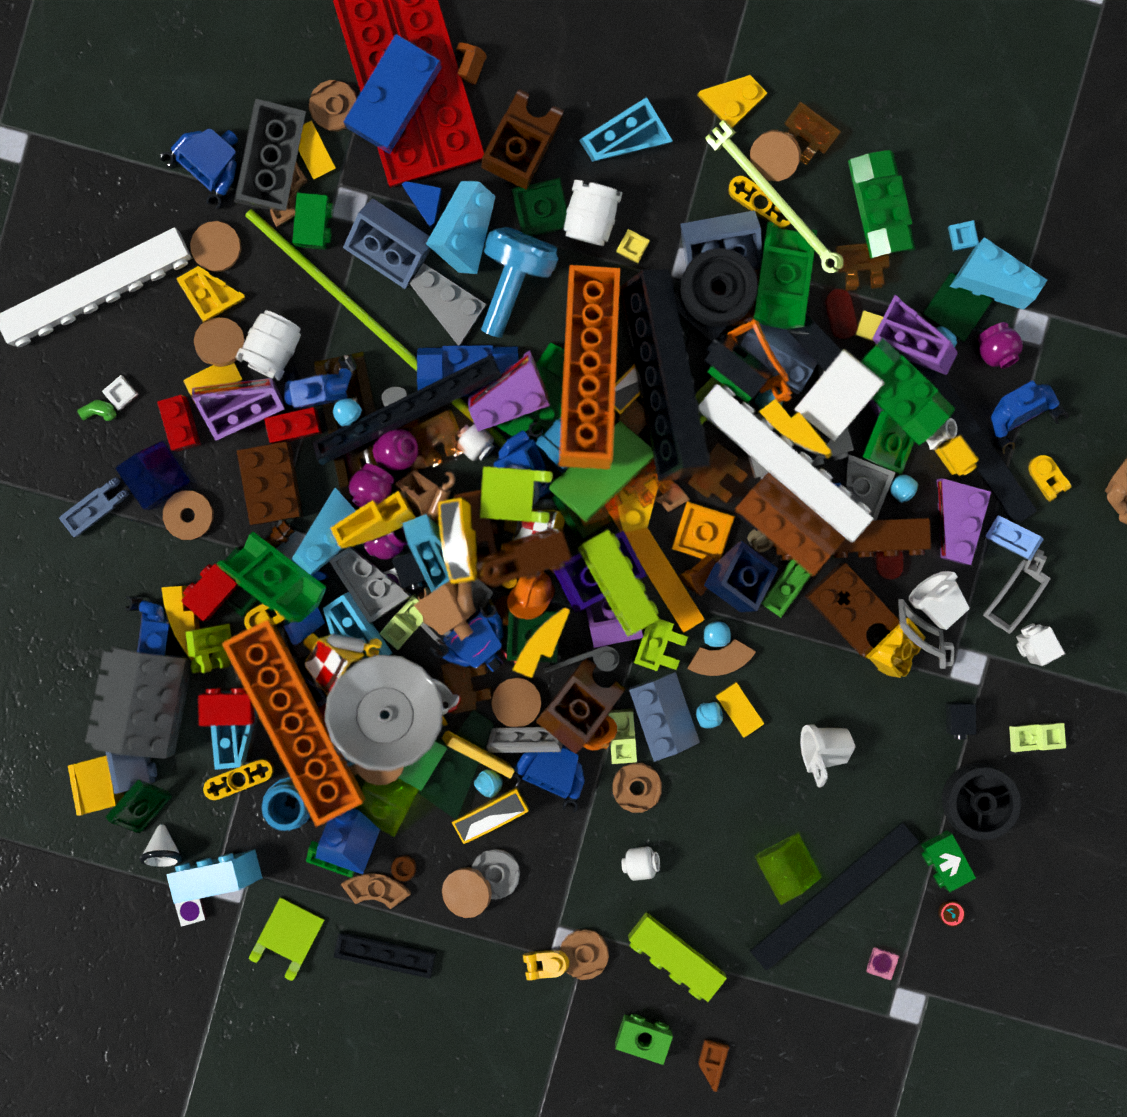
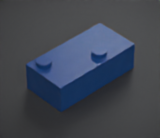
(392, 94)

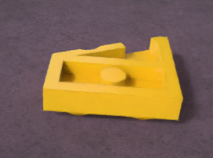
(733, 99)
(208, 294)
(631, 512)

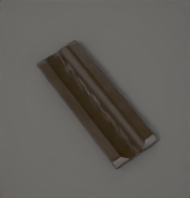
(359, 391)

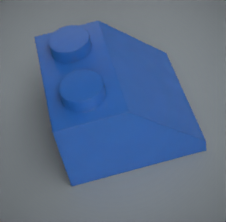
(348, 841)

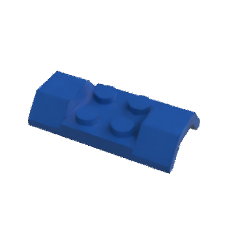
(440, 362)

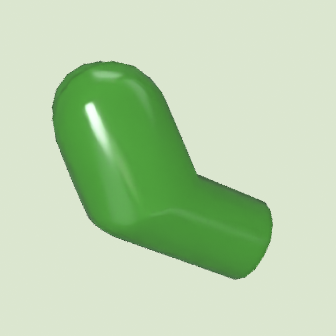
(99, 408)

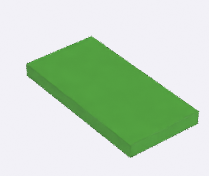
(590, 488)

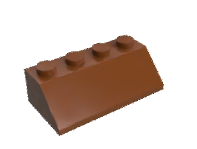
(790, 524)

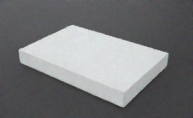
(839, 395)

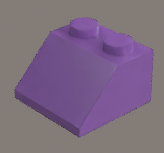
(605, 626)

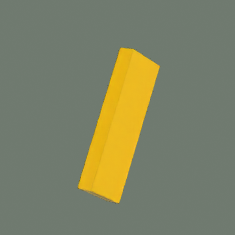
(478, 754)

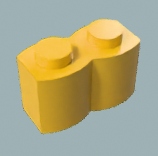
(957, 456)

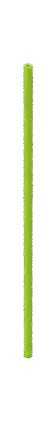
(354, 308)

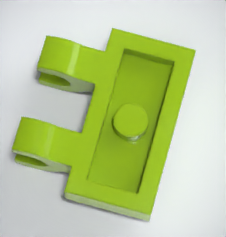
(206, 641)
(654, 644)

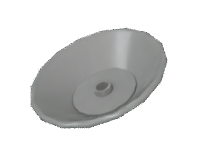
(380, 686)

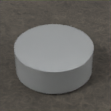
(393, 394)

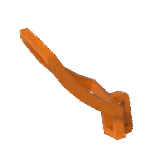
(776, 381)

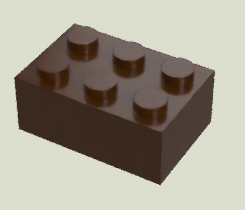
(270, 483)

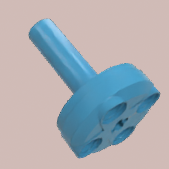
(520, 256)

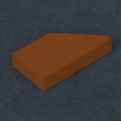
(712, 1061)

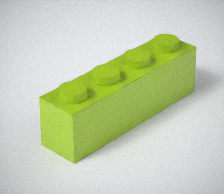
(618, 583)
(677, 957)

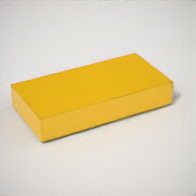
(739, 709)

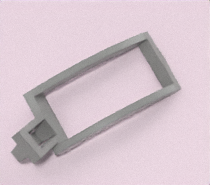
(1033, 571)
(905, 610)

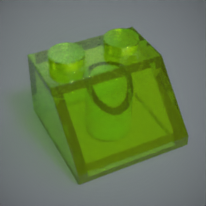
(387, 804)
(788, 868)

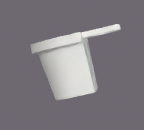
(940, 599)
(825, 749)

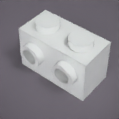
(1038, 644)

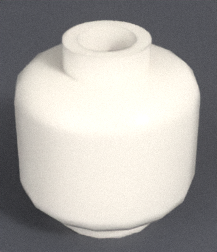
(475, 443)
(641, 863)

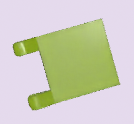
(509, 494)
(288, 933)

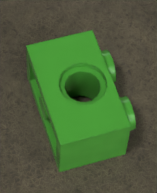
(654, 1049)

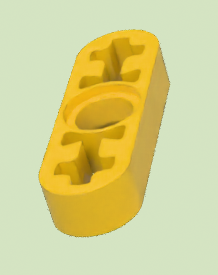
(749, 185)
(234, 789)

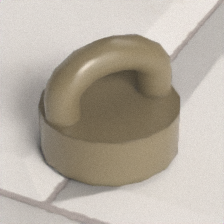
(758, 541)

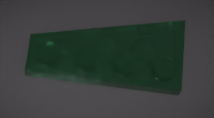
(455, 771)

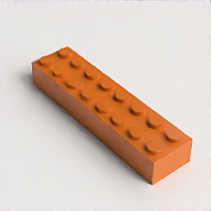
(589, 367)
(293, 721)

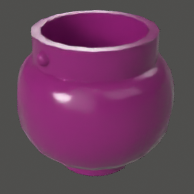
(1000, 345)
(396, 450)
(370, 484)
(387, 545)

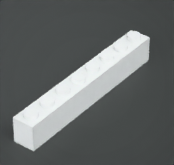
(94, 287)
(784, 463)

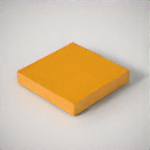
(702, 532)

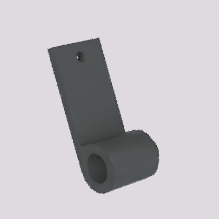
(605, 658)

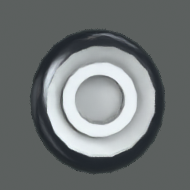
(161, 850)

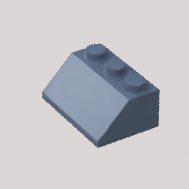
(734, 232)
(387, 243)
(788, 352)
(664, 716)
(127, 769)

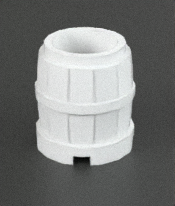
(591, 212)
(269, 344)

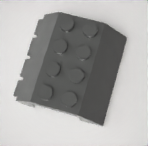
(140, 703)

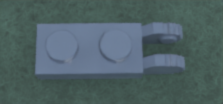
(92, 508)

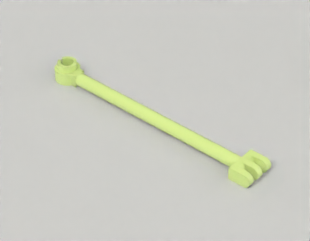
(725, 141)

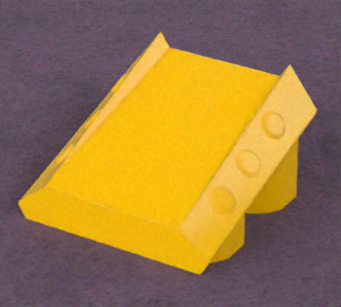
(895, 652)
(92, 786)

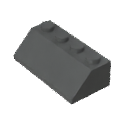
(269, 156)

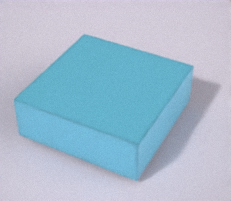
(963, 235)

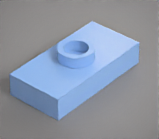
(1014, 537)

